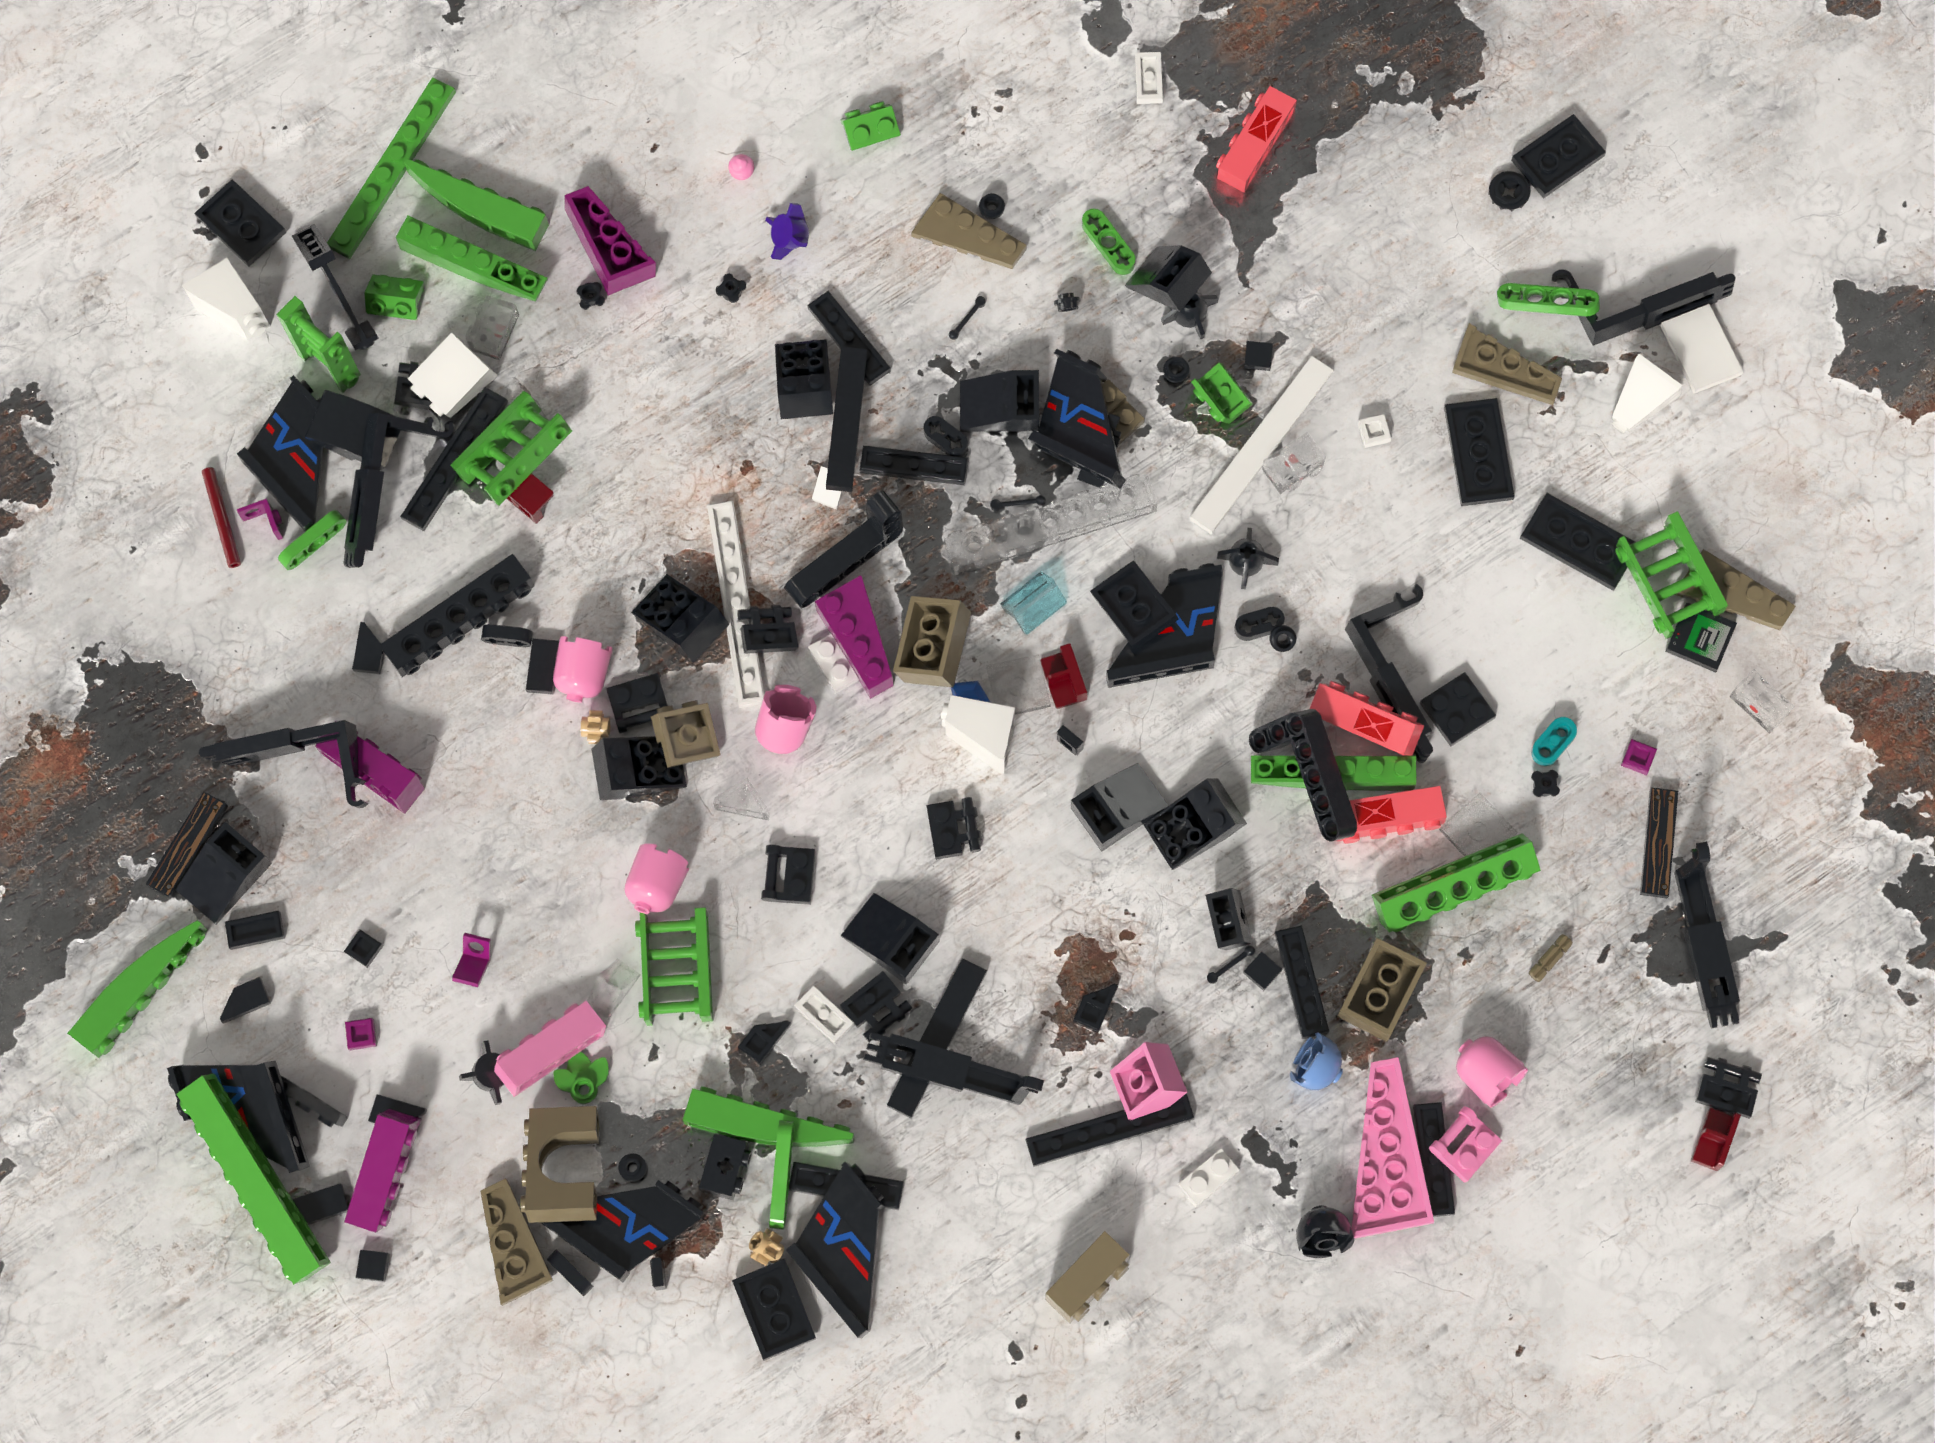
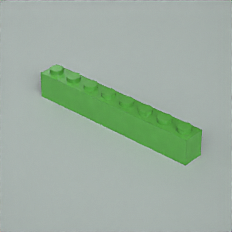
(253, 1178)

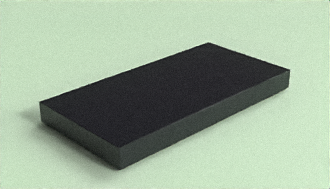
(1479, 452)
(1576, 541)

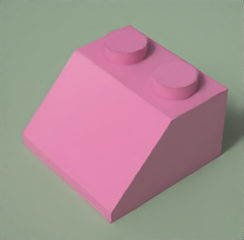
(1148, 1080)

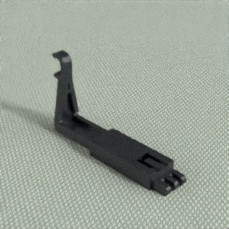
(1655, 308)
(369, 482)
(1384, 675)
(291, 741)
(1706, 940)
(950, 1069)

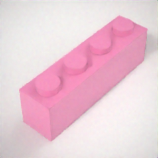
(549, 1048)

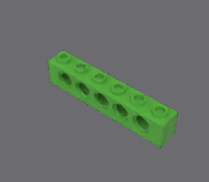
(1442, 879)

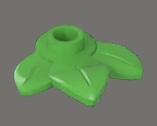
(582, 1073)

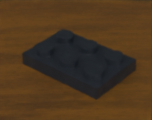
(1558, 156)
(240, 222)
(1134, 605)
(774, 1309)

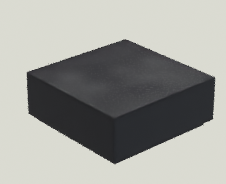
(1258, 355)
(1069, 740)
(363, 948)
(1262, 971)
(372, 1265)
(658, 1274)

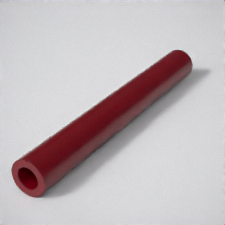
(221, 517)

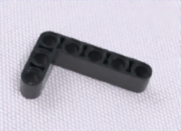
(881, 528)
(1317, 766)

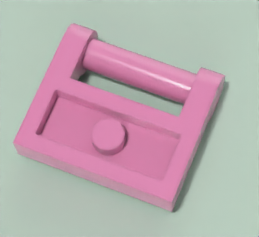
(1471, 1151)

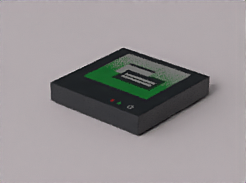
(1702, 639)

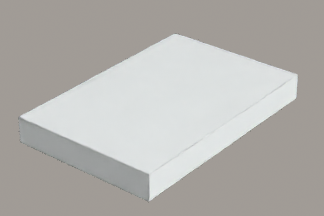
(1701, 348)

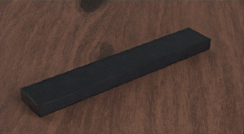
(846, 419)
(442, 476)
(940, 1031)
(1103, 1132)

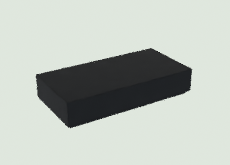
(542, 666)
(254, 930)
(322, 1204)

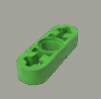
(1108, 253)
(312, 540)

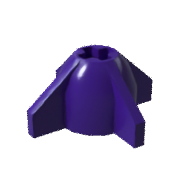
(788, 231)

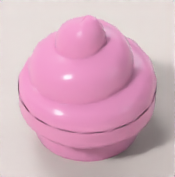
(741, 167)

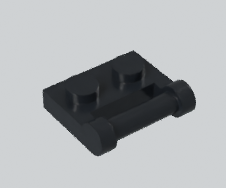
(633, 696)
(797, 875)

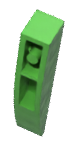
(482, 206)
(468, 260)
(1357, 772)
(132, 990)
(757, 1123)

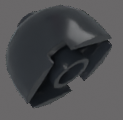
(1324, 1231)

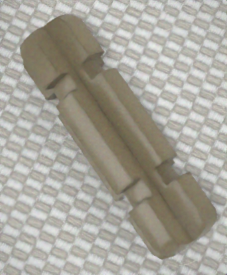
(1550, 958)

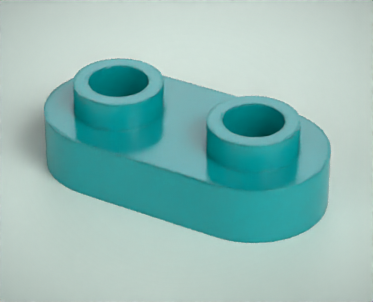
(1553, 742)

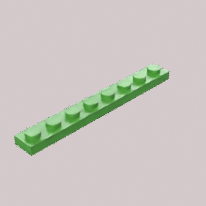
(390, 168)

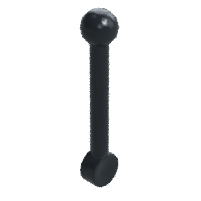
(979, 303)
(996, 504)
(1213, 977)

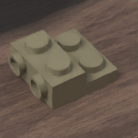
(1117, 405)
(685, 733)

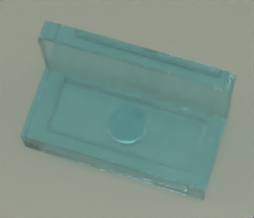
(1034, 602)

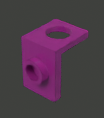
(263, 508)
(472, 962)

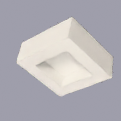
(1374, 431)

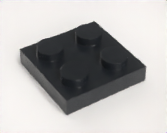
(1457, 709)

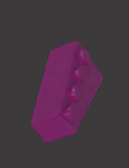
(610, 248)
(854, 628)
(382, 773)
(382, 1169)

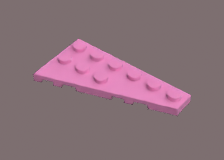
(1390, 1171)

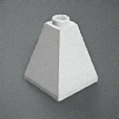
(1644, 395)

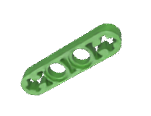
(1549, 295)
(781, 1174)

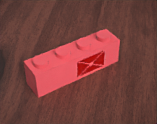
(1256, 138)
(1367, 719)
(1398, 813)

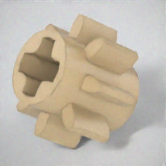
(595, 726)
(766, 1247)

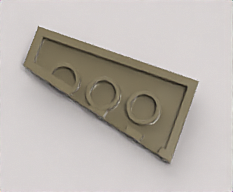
(963, 230)
(1496, 365)
(1743, 594)
(514, 1250)

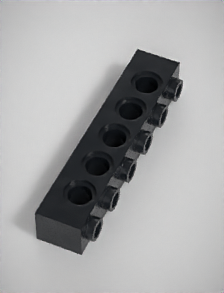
(442, 616)

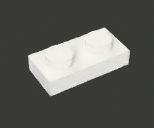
(1148, 78)
(833, 663)
(824, 1015)
(1208, 1177)

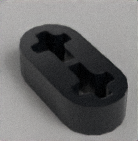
(948, 432)
(1258, 617)
(506, 635)
(569, 1272)

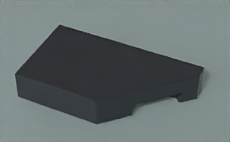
(368, 652)
(245, 999)
(1094, 1008)
(763, 1039)
(384, 1103)

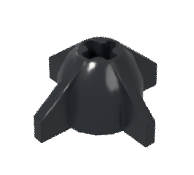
(1192, 313)
(1247, 557)
(484, 1074)

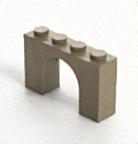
(546, 1132)

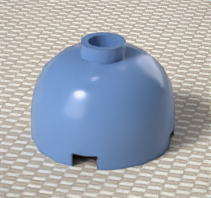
(1318, 1063)

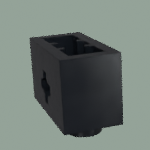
(1228, 919)
(713, 1178)

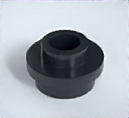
(991, 199)
(1067, 302)
(1176, 362)
(1286, 645)
(638, 1173)

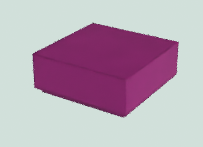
(1639, 757)
(360, 1034)

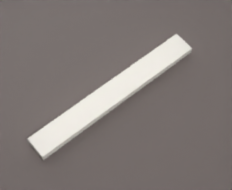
(1261, 445)
(735, 597)

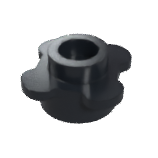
(590, 288)
(734, 294)
(1541, 790)

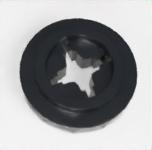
(1509, 180)

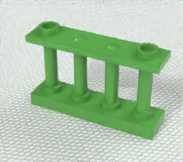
(313, 342)
(498, 435)
(1686, 553)
(700, 978)

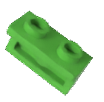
(870, 126)
(393, 296)
(1221, 394)

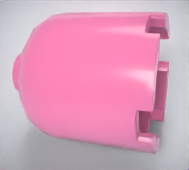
(581, 668)
(784, 719)
(655, 879)
(1489, 1069)

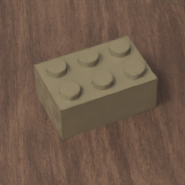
(932, 641)
(1382, 989)
(1088, 1278)

